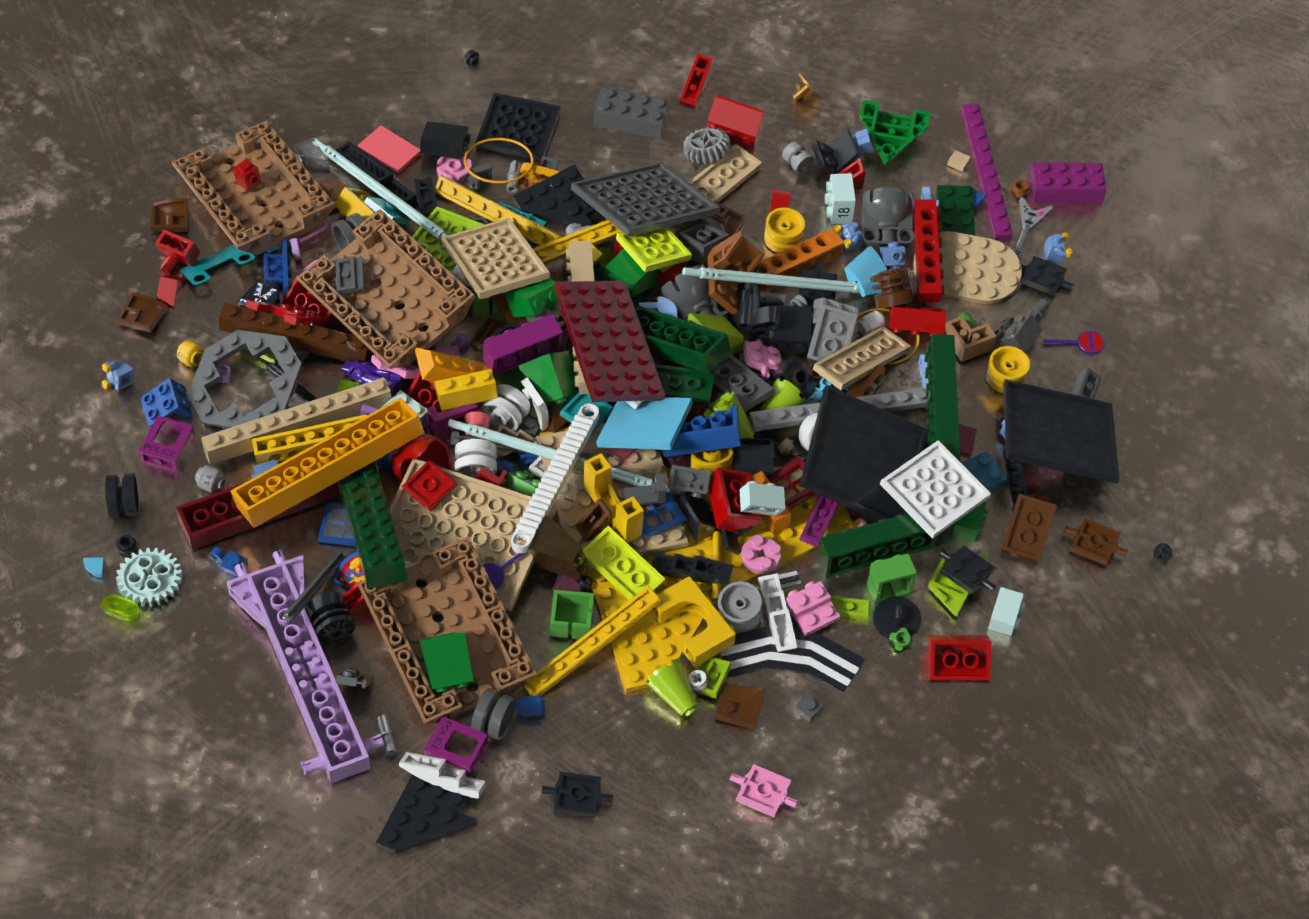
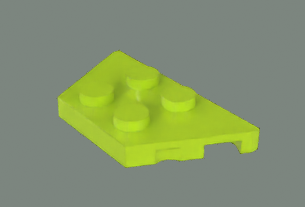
(947, 591)

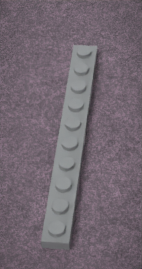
(797, 414)

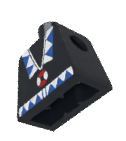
(261, 293)

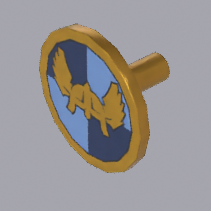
(804, 89)

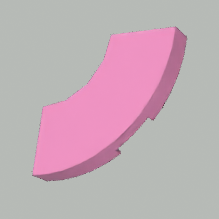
(407, 372)

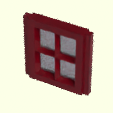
(789, 478)

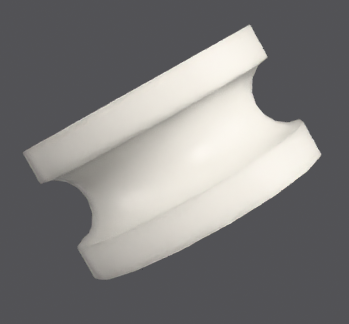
(699, 685)

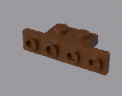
(869, 383)

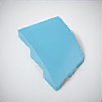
(864, 267)

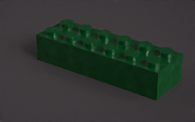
(683, 340)
(871, 542)

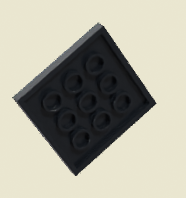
(521, 121)

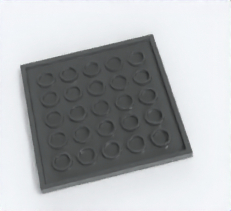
(645, 199)

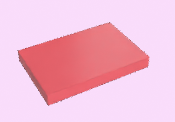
(389, 149)

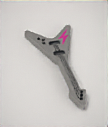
(1029, 220)

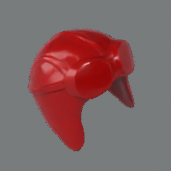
(423, 448)

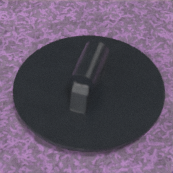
(895, 614)

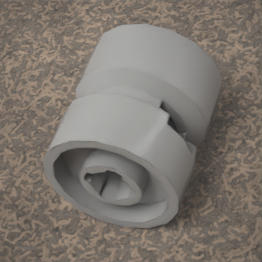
(798, 157)

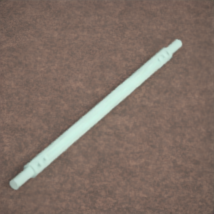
(336, 157)
(770, 279)
(543, 451)

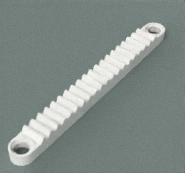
(555, 477)

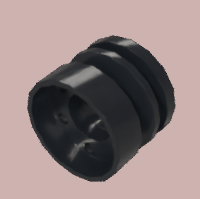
(330, 617)

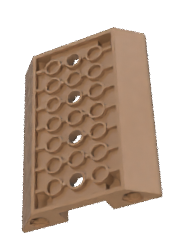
(285, 187)
(407, 277)
(468, 602)

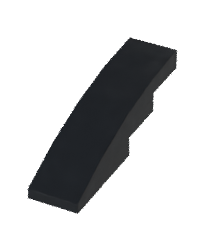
(698, 568)

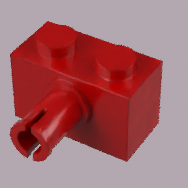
(177, 250)

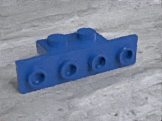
(277, 268)

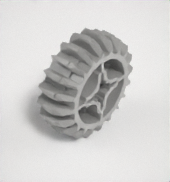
(707, 145)

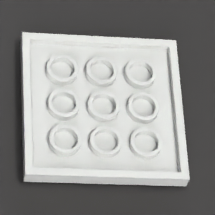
(935, 489)

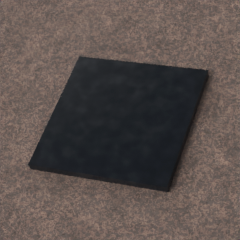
(1060, 431)
(855, 449)

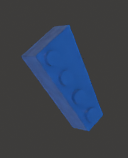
(708, 434)

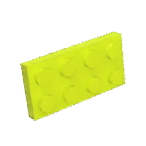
(621, 564)

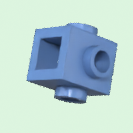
(888, 252)

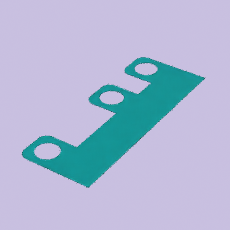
(214, 259)

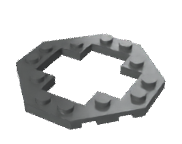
(208, 375)

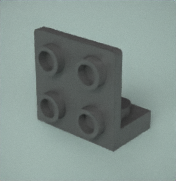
(689, 481)

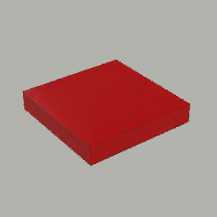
(429, 485)

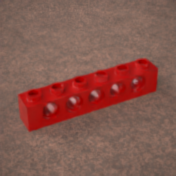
(923, 210)

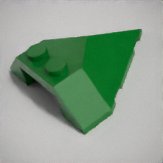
(892, 131)

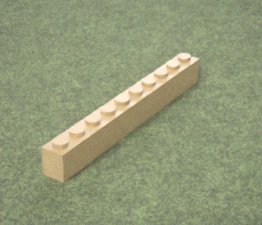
(581, 270)
(334, 407)

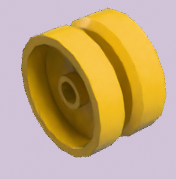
(783, 229)
(1007, 364)
(712, 459)

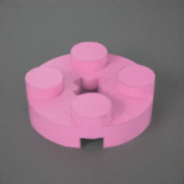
(760, 545)

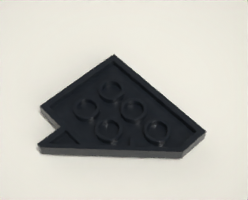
(555, 199)
(424, 815)

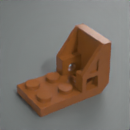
(733, 254)

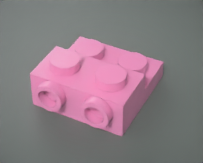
(812, 608)

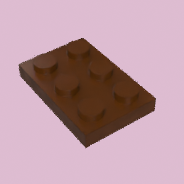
(1029, 527)

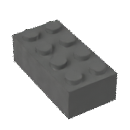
(631, 113)

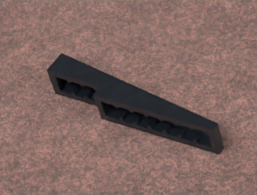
(377, 172)

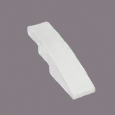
(777, 612)
(435, 772)

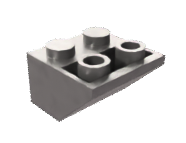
(1017, 332)

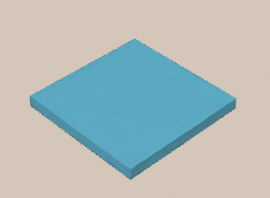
(649, 426)

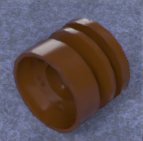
(891, 288)

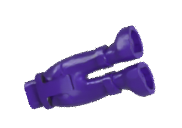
(366, 372)

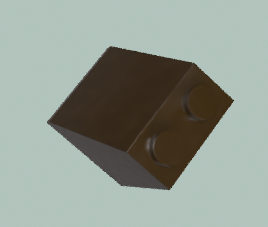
(558, 551)

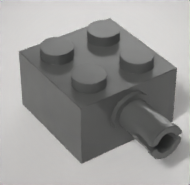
(701, 239)

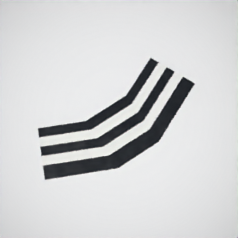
(813, 655)

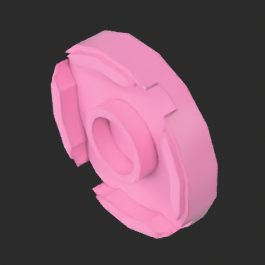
(453, 168)

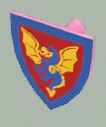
(349, 572)

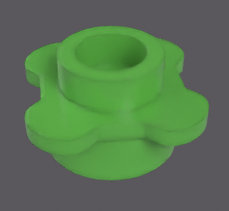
(902, 633)

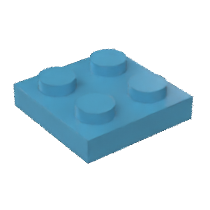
(985, 471)

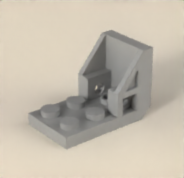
(833, 327)

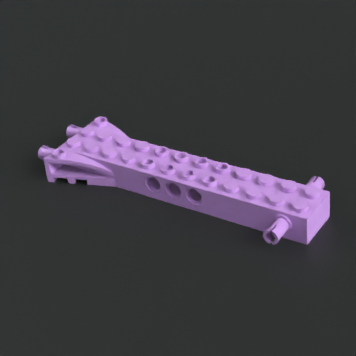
(266, 598)

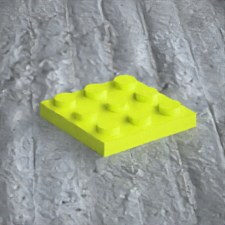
(655, 249)

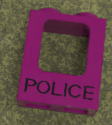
(438, 423)
(164, 455)
(441, 736)

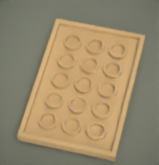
(495, 258)

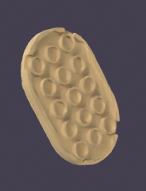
(977, 268)

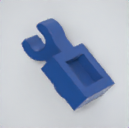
(228, 561)

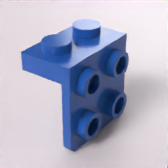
(166, 400)

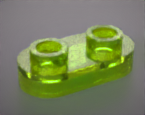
(121, 609)

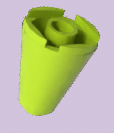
(785, 396)
(724, 403)
(674, 688)

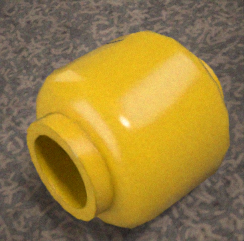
(190, 353)

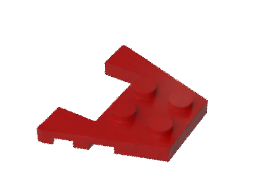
(293, 315)

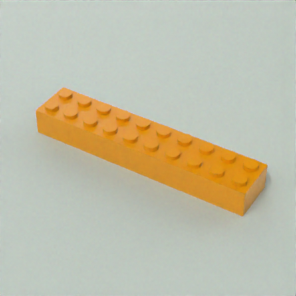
(327, 462)

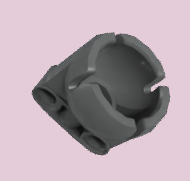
(886, 216)
(691, 296)

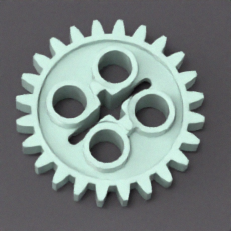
(141, 590)

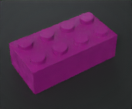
(1067, 182)
(522, 344)

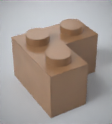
(970, 341)

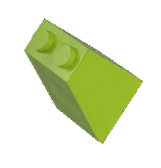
(721, 324)

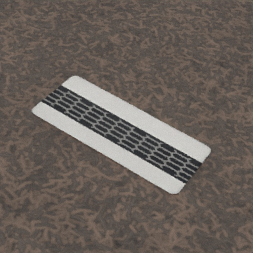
(789, 579)

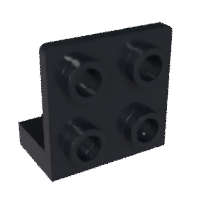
(836, 154)

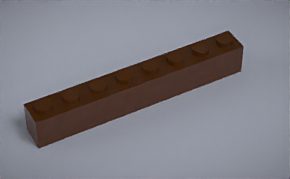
(302, 337)

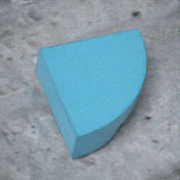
(94, 566)

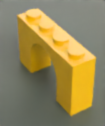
(626, 515)
(688, 597)

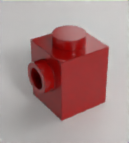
(246, 175)

